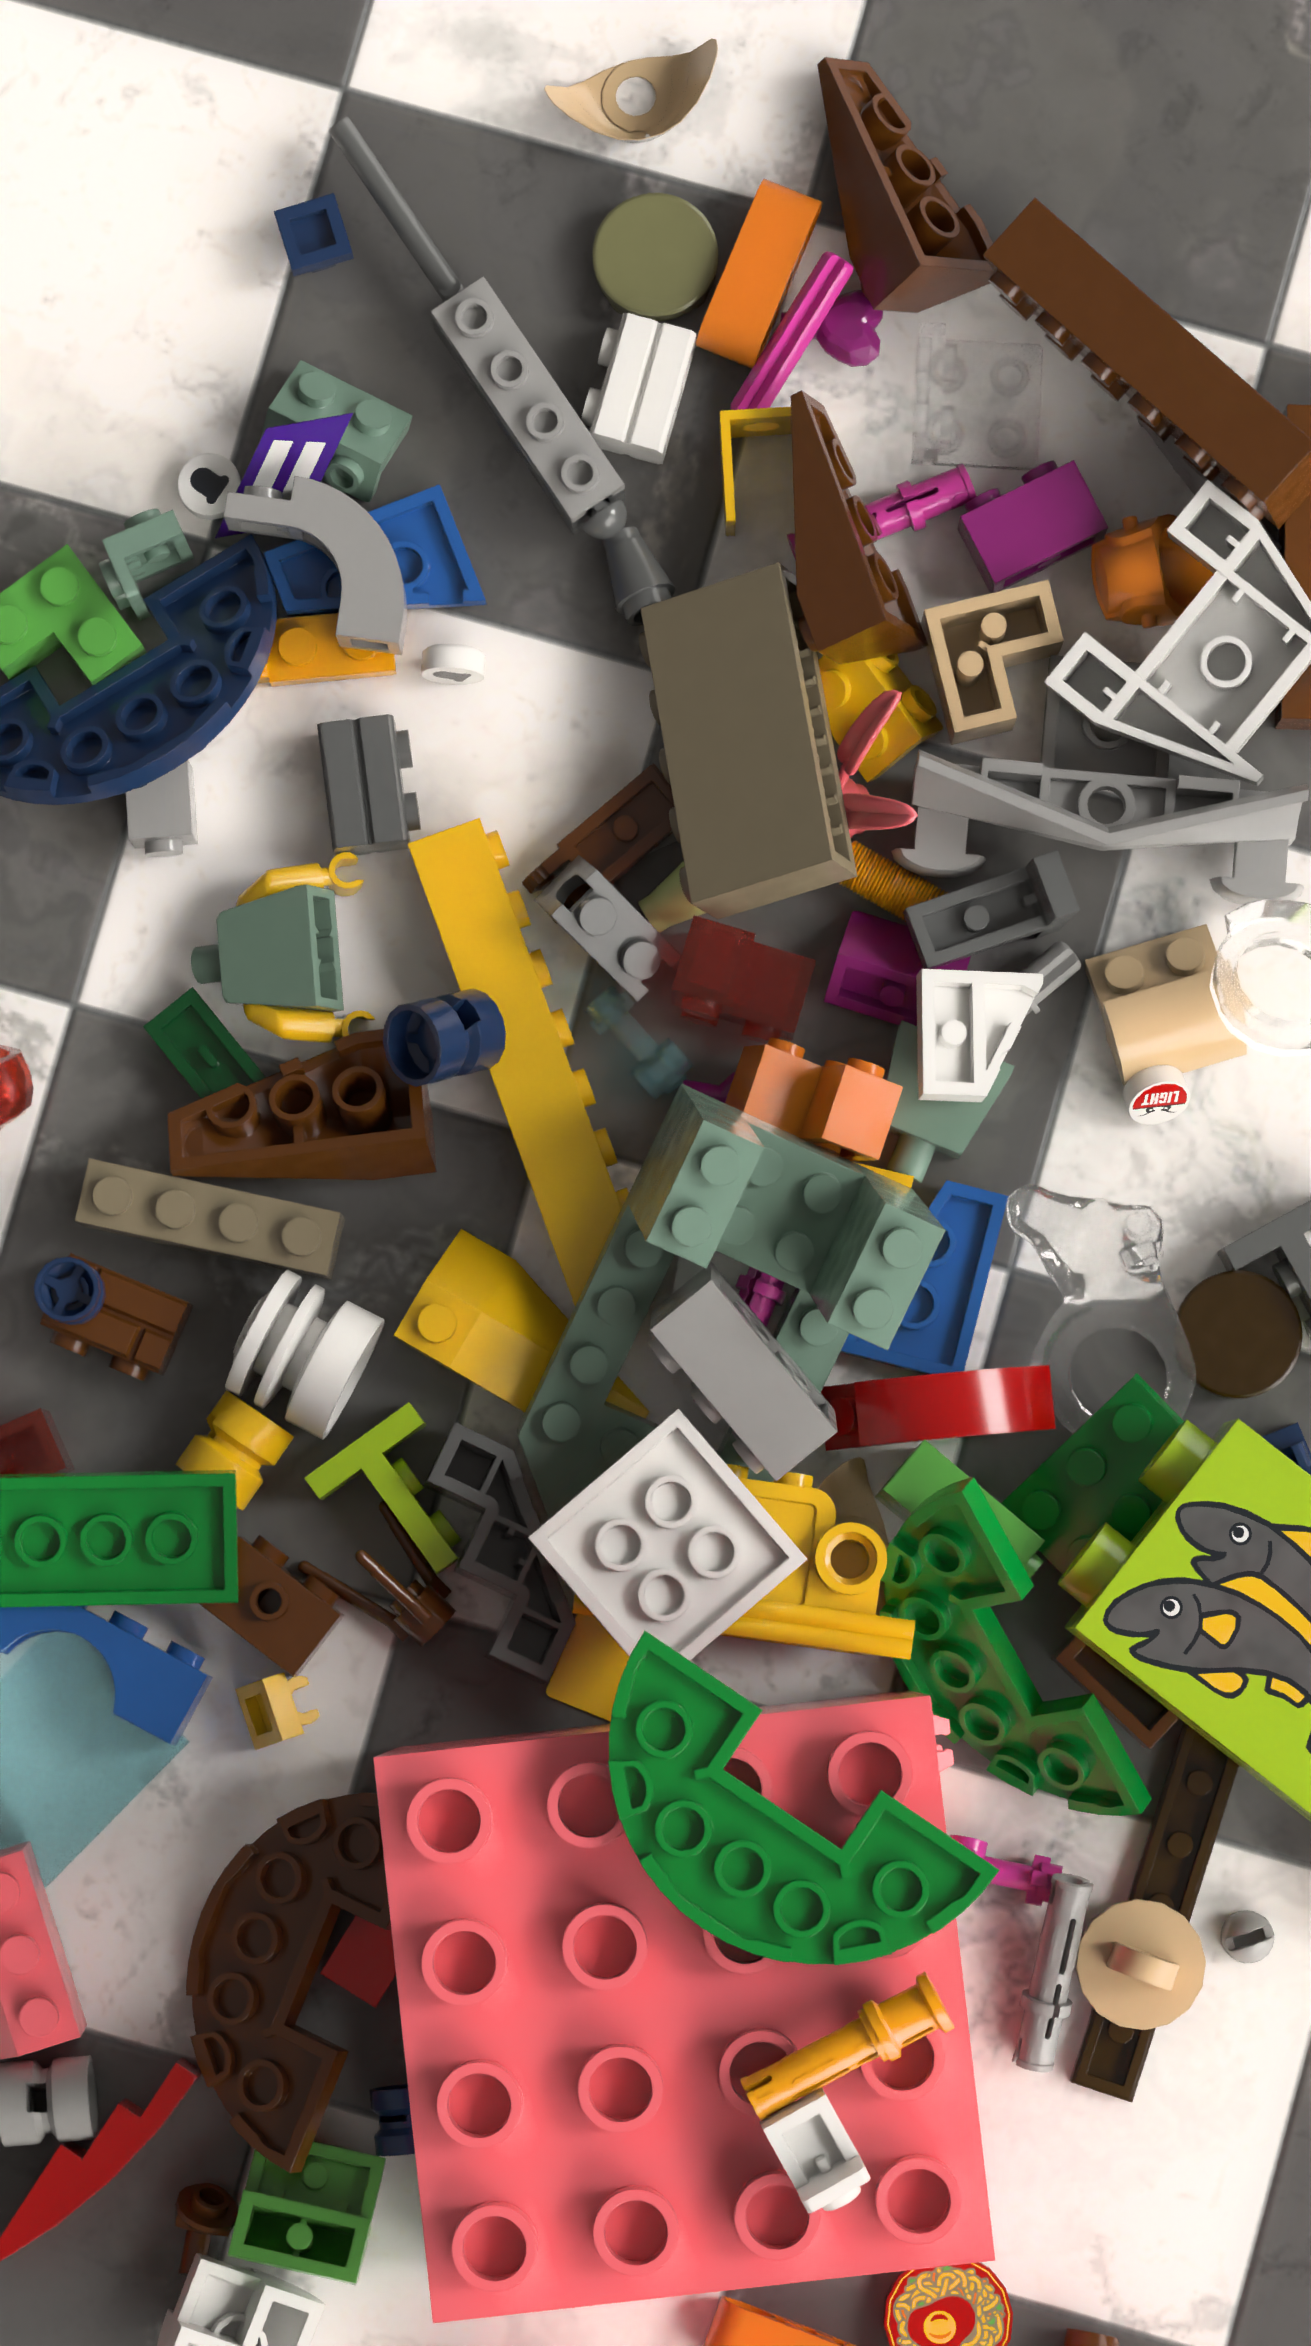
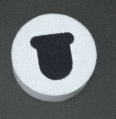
(205, 484)
(453, 664)

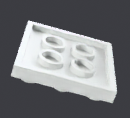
(668, 1543)

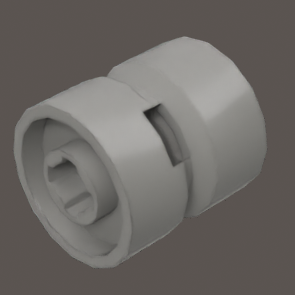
(69, 2095)

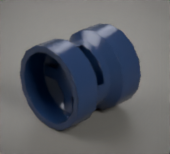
(59, 1286)
(395, 2131)

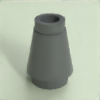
(635, 575)

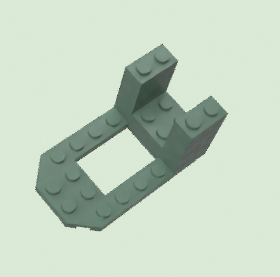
(761, 1198)

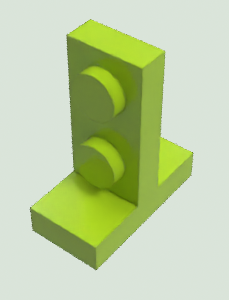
(394, 1483)

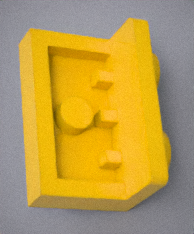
(855, 685)

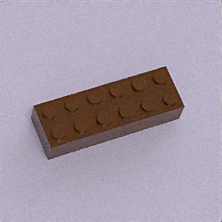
(1154, 361)

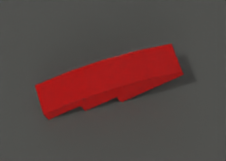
(79, 2174)

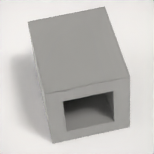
(163, 813)

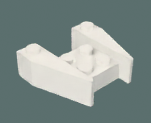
(1219, 661)

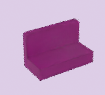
(878, 970)

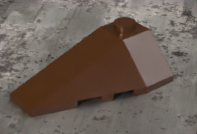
(897, 215)
(843, 584)
(312, 1120)

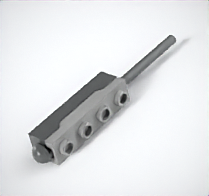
(503, 368)

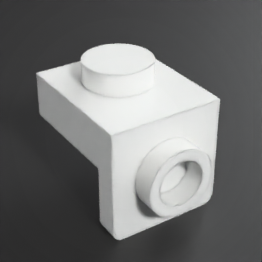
(816, 2152)

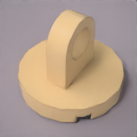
(1140, 1964)

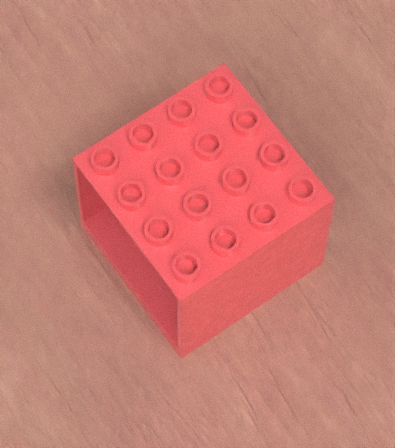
(593, 2039)

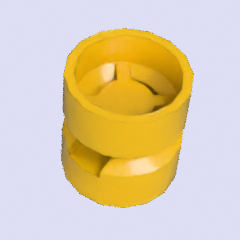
(237, 1441)

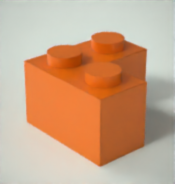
(828, 1105)

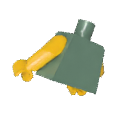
(283, 952)

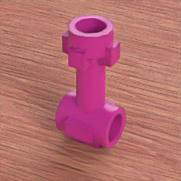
(1032, 1879)

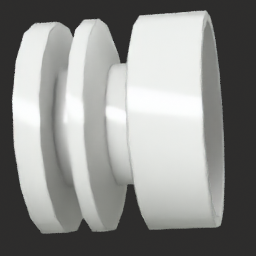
(304, 1354)

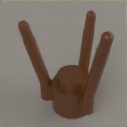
(418, 1608)

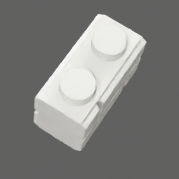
(641, 387)

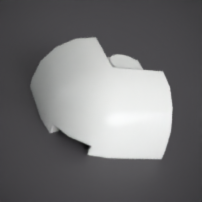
(239, 2309)

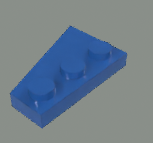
(426, 547)
(947, 1303)

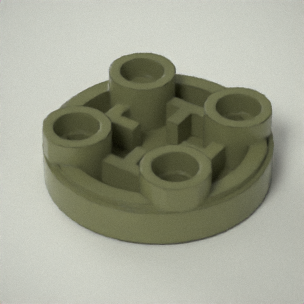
(655, 256)

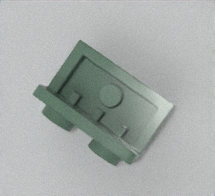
(369, 438)
(146, 548)

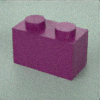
(1031, 525)

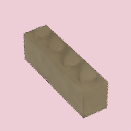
(210, 1219)

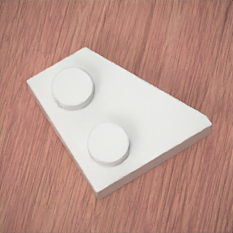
(967, 1029)

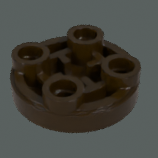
(1240, 1333)

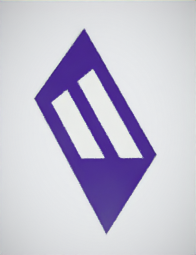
(292, 450)

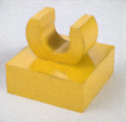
(272, 1711)

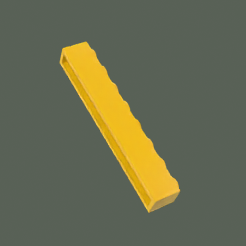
(533, 1075)

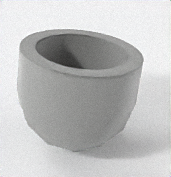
(1241, 1924)

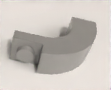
(373, 589)

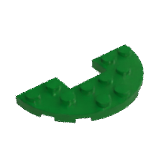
(945, 1576)
(747, 1863)

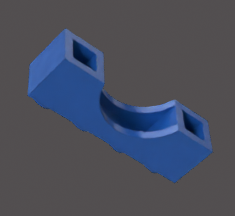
(151, 1685)

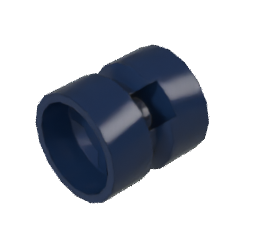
(444, 1037)

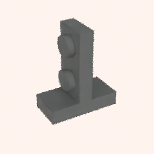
(993, 912)
(1292, 1249)

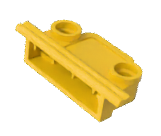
(833, 1593)

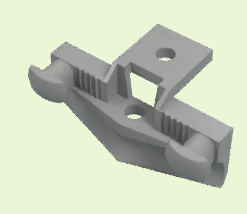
(1054, 796)

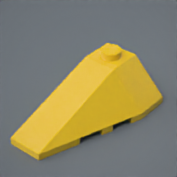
(491, 1324)

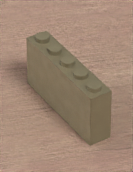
(745, 744)

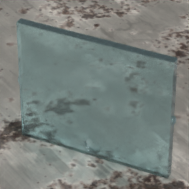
(64, 1752)

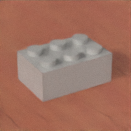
(741, 1374)

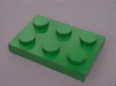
(1097, 1475)

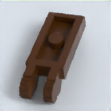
(614, 834)

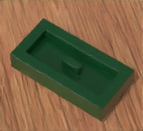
(201, 1046)

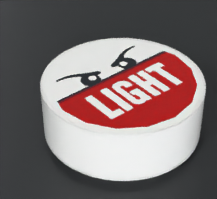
(1156, 1094)

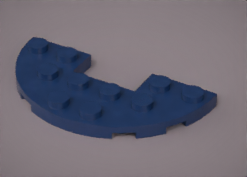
(155, 707)

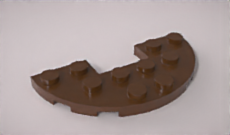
(258, 1959)

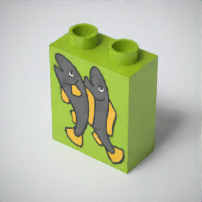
(1214, 1600)

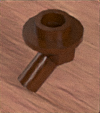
(203, 2218)

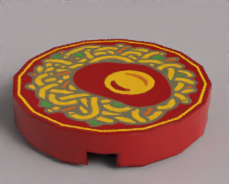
(948, 2307)

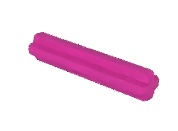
(794, 333)

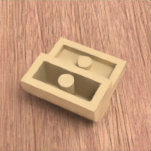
(1161, 1004)

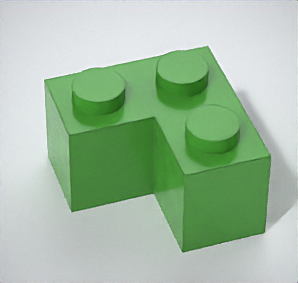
(66, 608)

